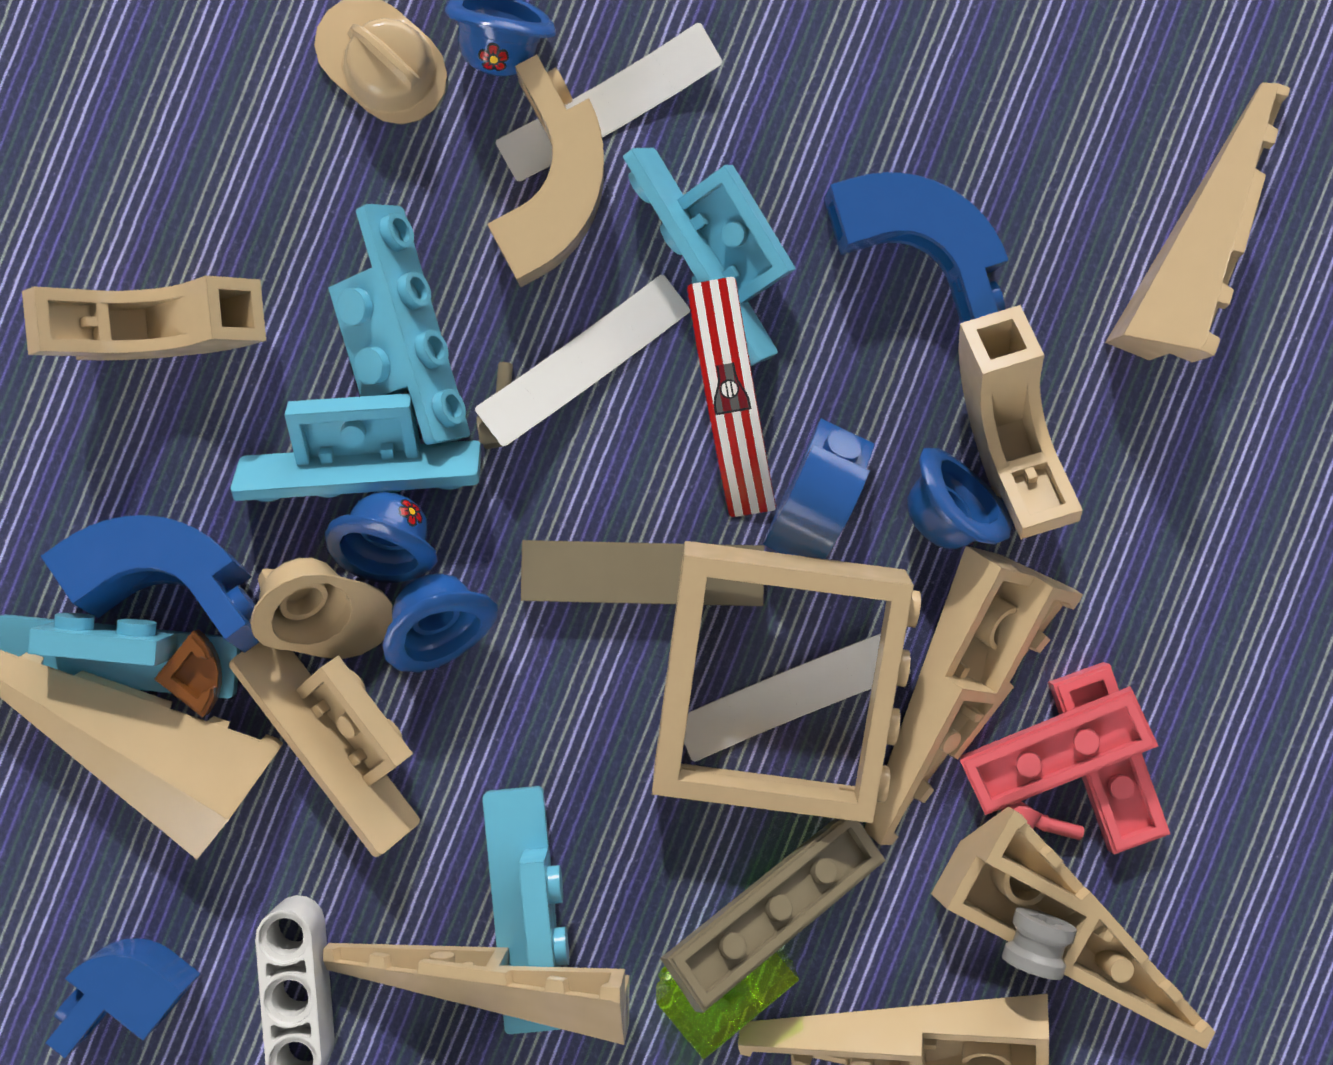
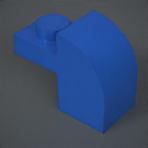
(821, 493)
(130, 981)

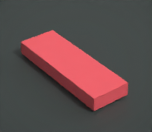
(1058, 750)
(1122, 792)

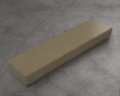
(619, 574)
(771, 912)

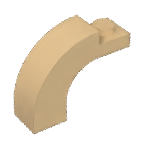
(562, 211)
(147, 323)
(1005, 410)

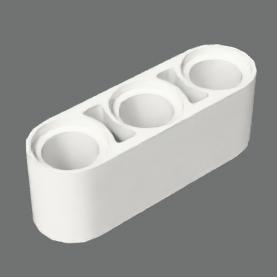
(302, 961)

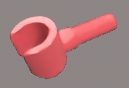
(1047, 823)

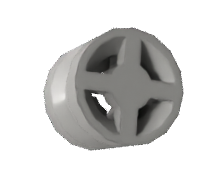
(1039, 943)

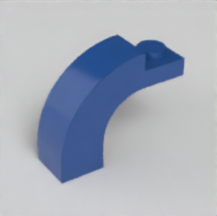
(930, 218)
(134, 552)

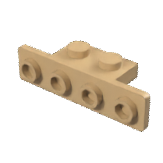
(336, 737)

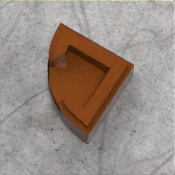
(194, 673)

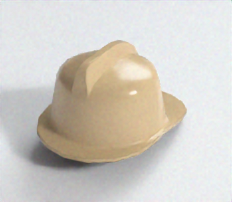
(381, 60)
(318, 612)

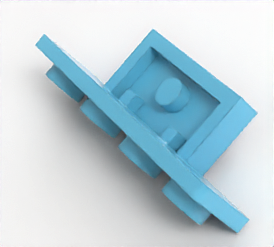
(717, 234)
(394, 329)
(355, 449)
(122, 653)
(524, 885)

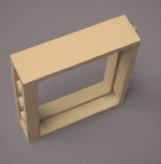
(882, 720)

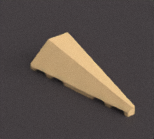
(1194, 266)
(981, 637)
(161, 761)
(1011, 868)
(561, 997)
(933, 1034)

